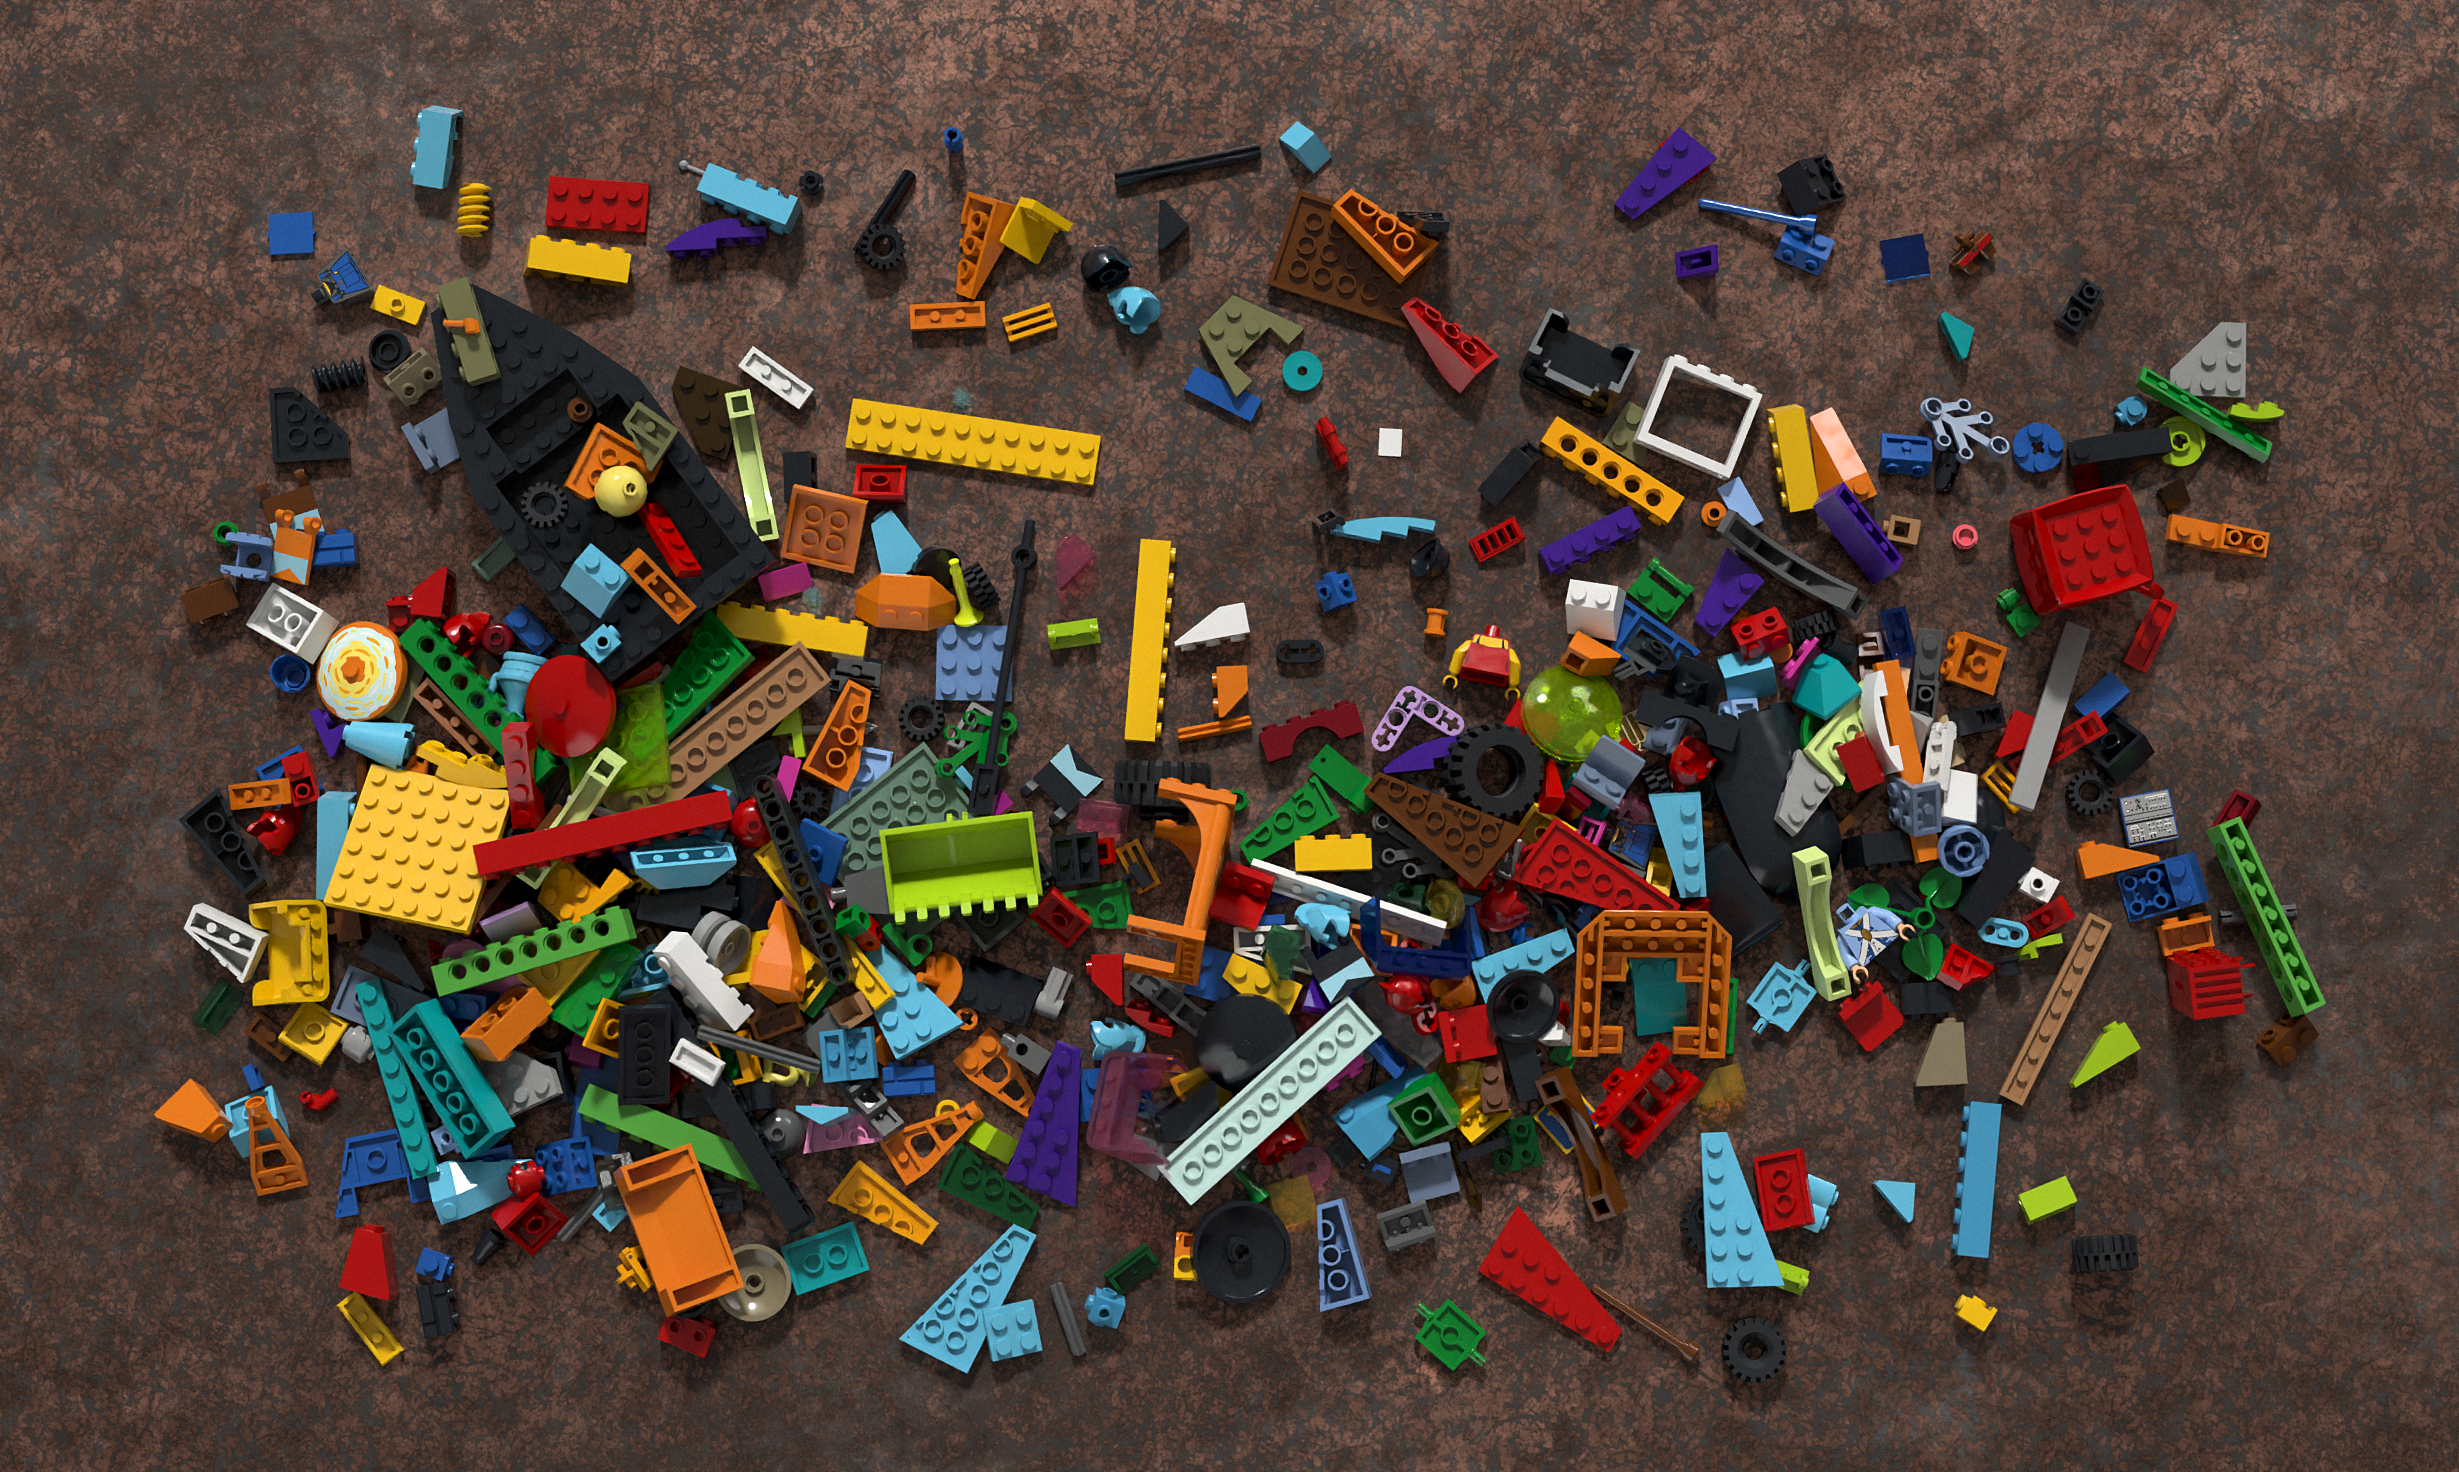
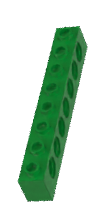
(415, 642)

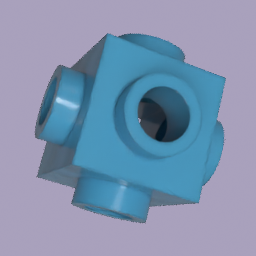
(1105, 1307)

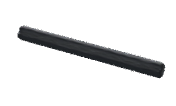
(1187, 164)

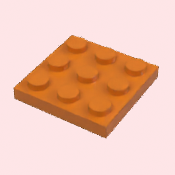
(824, 528)

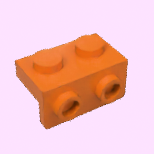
(2185, 934)

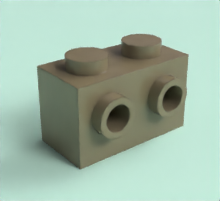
(414, 377)

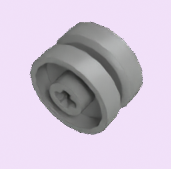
(722, 941)

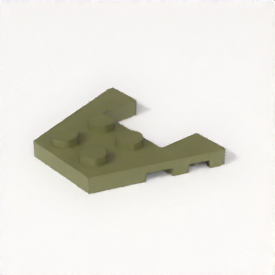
(1235, 331)

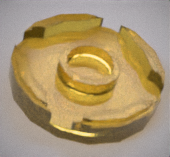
(1446, 902)

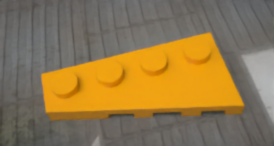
(876, 1199)

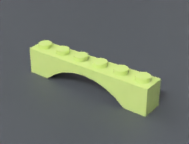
(751, 465)
(582, 803)
(1813, 884)

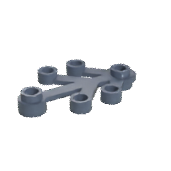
(1960, 427)

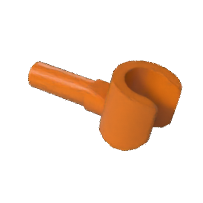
(470, 325)

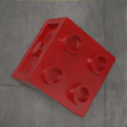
(1242, 896)
(1466, 1034)

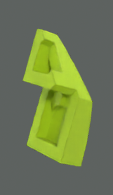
(2030, 950)

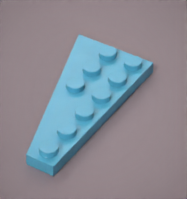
(915, 1013)
(1734, 1237)
(955, 1323)

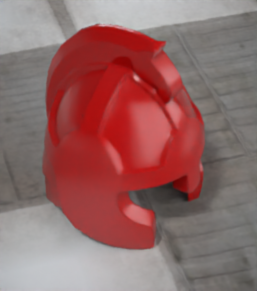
(466, 631)
(1690, 763)
(277, 827)
(1503, 909)
(1404, 993)

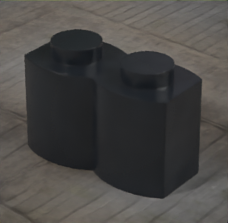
(1926, 998)

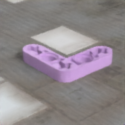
(1417, 709)

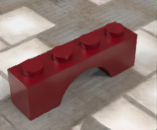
(1341, 721)

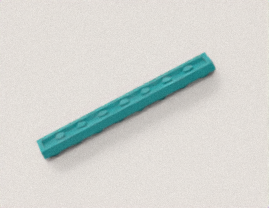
(397, 1080)

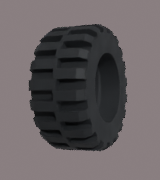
(1522, 763)
(1138, 780)

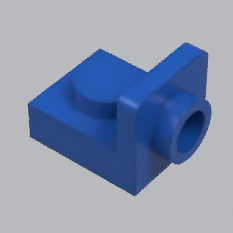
(435, 1264)

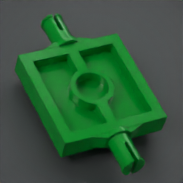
(1450, 1334)

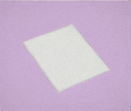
(1390, 442)

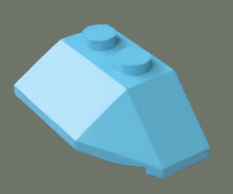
(683, 861)

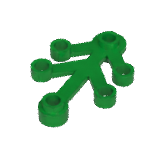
(978, 742)

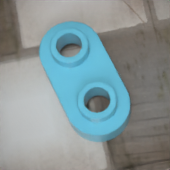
(2001, 933)

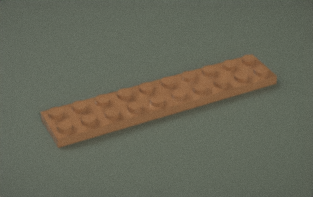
(731, 728)

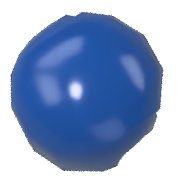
(290, 673)

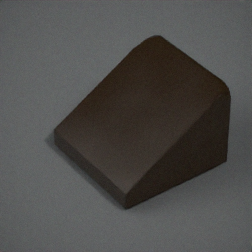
(2174, 495)

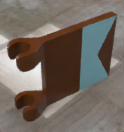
(299, 501)

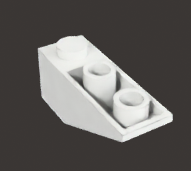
(1222, 624)

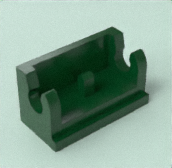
(1132, 1269)

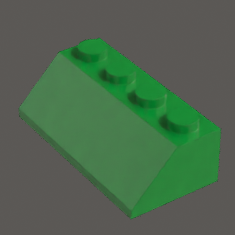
(602, 979)

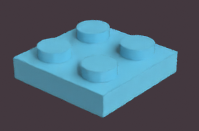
(1011, 1330)

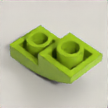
(2262, 412)

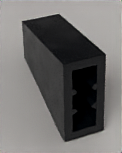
(1510, 472)
(1187, 1112)

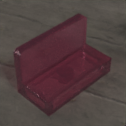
(1102, 816)

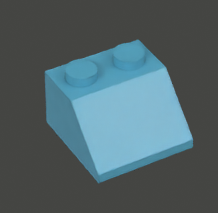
(596, 581)
(238, 1116)

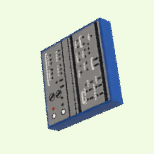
(2148, 818)

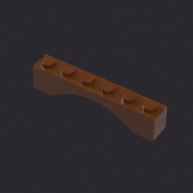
(1600, 1182)

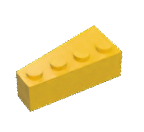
(1793, 457)

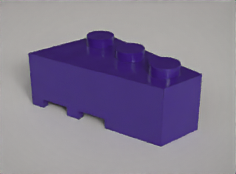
(1727, 593)

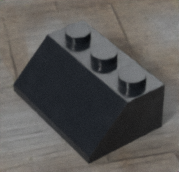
(999, 991)

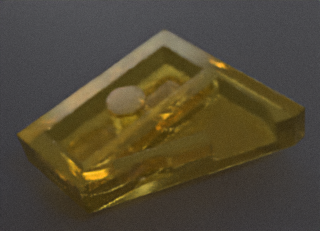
(1461, 1076)

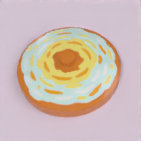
(362, 672)

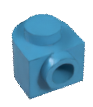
(2130, 411)

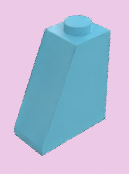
(894, 544)

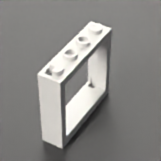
(1679, 453)

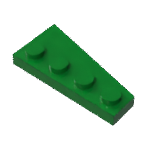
(1301, 815)

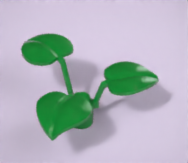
(1943, 890)

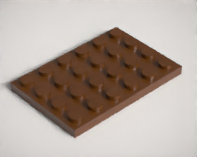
(1331, 267)

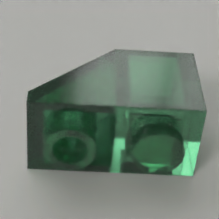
(1278, 951)

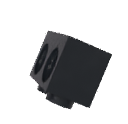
(1978, 719)

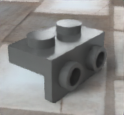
(1406, 1225)

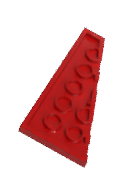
(1581, 871)
(1537, 1273)

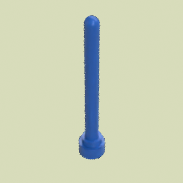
(1805, 223)

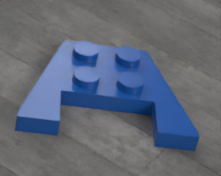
(375, 1160)

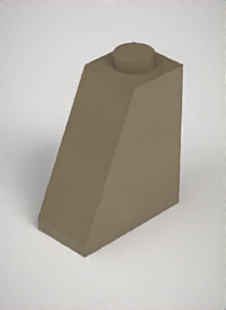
(1943, 1056)

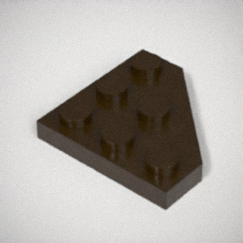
(705, 410)

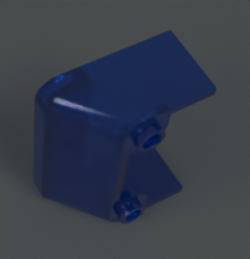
(1447, 962)

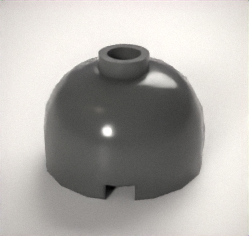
(784, 1131)

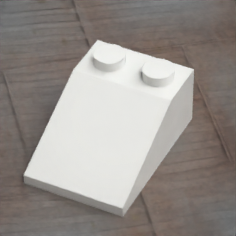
(293, 623)

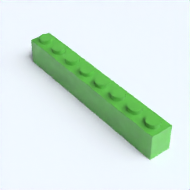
(665, 1133)

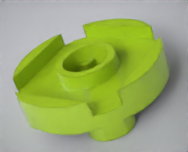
(2191, 449)

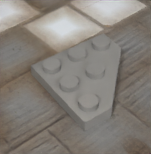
(2215, 364)
(521, 1082)

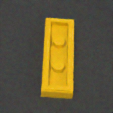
(370, 1327)

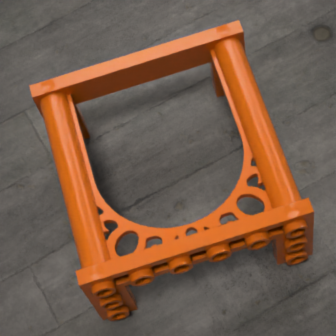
(1205, 851)

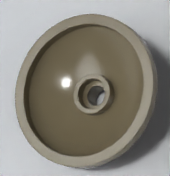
(774, 1286)

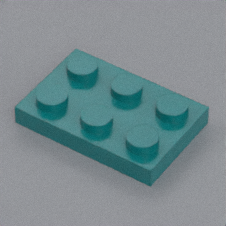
(825, 1258)

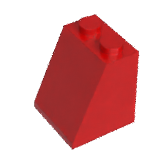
(371, 1264)

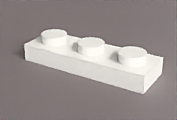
(776, 378)

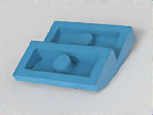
(848, 1054)

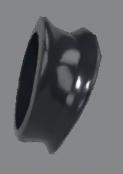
(389, 350)

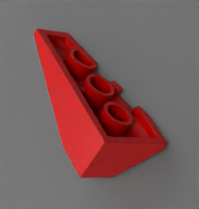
(1454, 353)

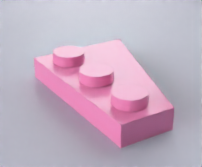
(845, 1134)

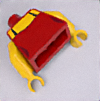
(1487, 661)

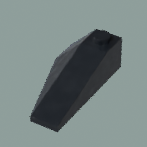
(2107, 458)

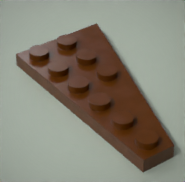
(1456, 833)

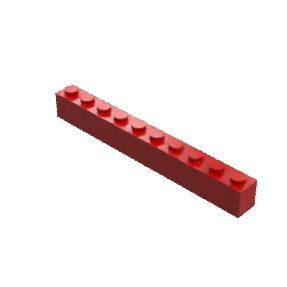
(602, 834)

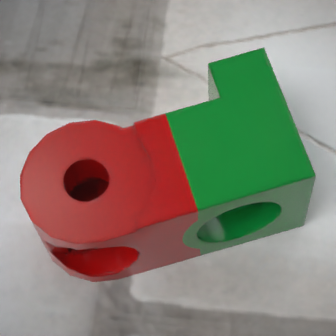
(860, 927)

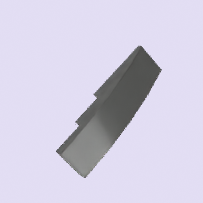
(1170, 1001)
(872, 1107)

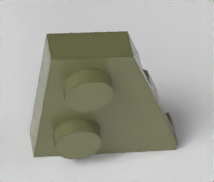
(650, 433)
(1622, 434)

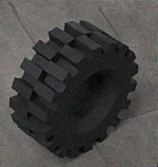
(1768, 1363)

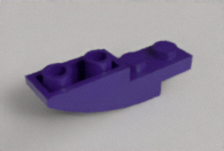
(706, 238)

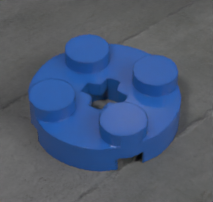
(2035, 434)

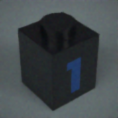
(1380, 1168)

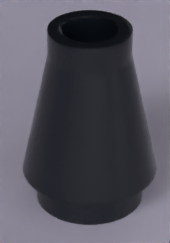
(488, 1245)

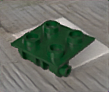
(1525, 1148)

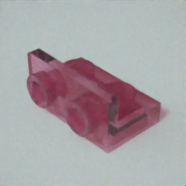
(1639, 808)

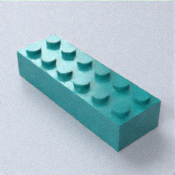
(451, 1078)

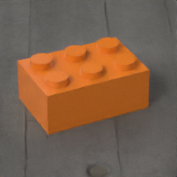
(506, 1024)

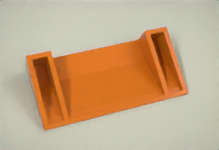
(678, 1229)

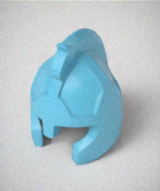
(1135, 307)
(1323, 920)
(1117, 1038)

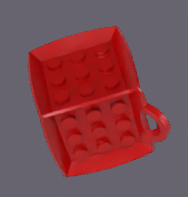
(2083, 550)

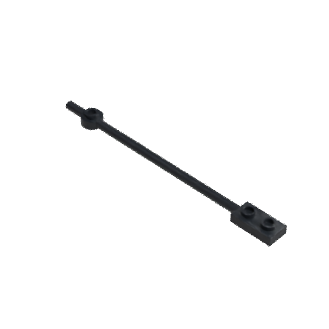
(987, 775)

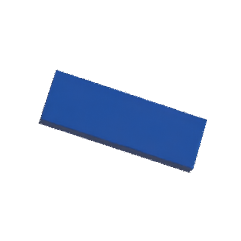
(1219, 393)

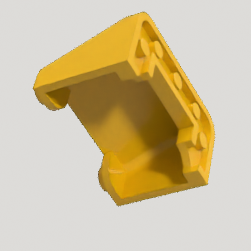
(295, 952)

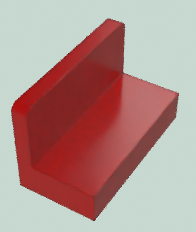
(1861, 762)

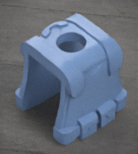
(249, 545)

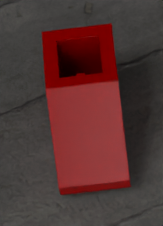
(302, 778)

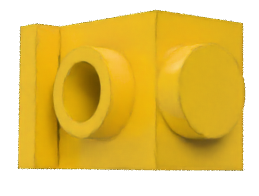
(1974, 1312)

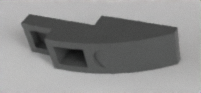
(1925, 672)

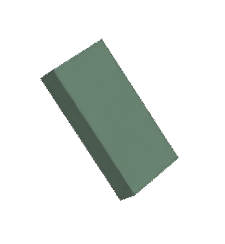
(494, 560)

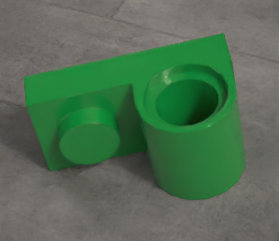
(897, 935)

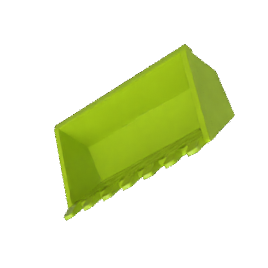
(961, 865)

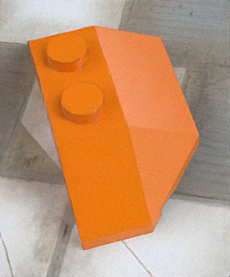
(905, 602)

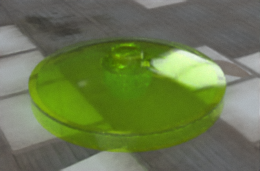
(1570, 712)

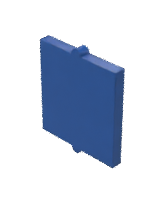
(291, 233)

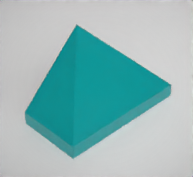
(1957, 334)

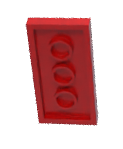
(597, 205)

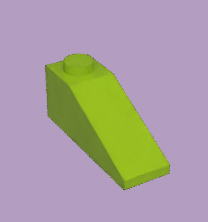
(2108, 1049)

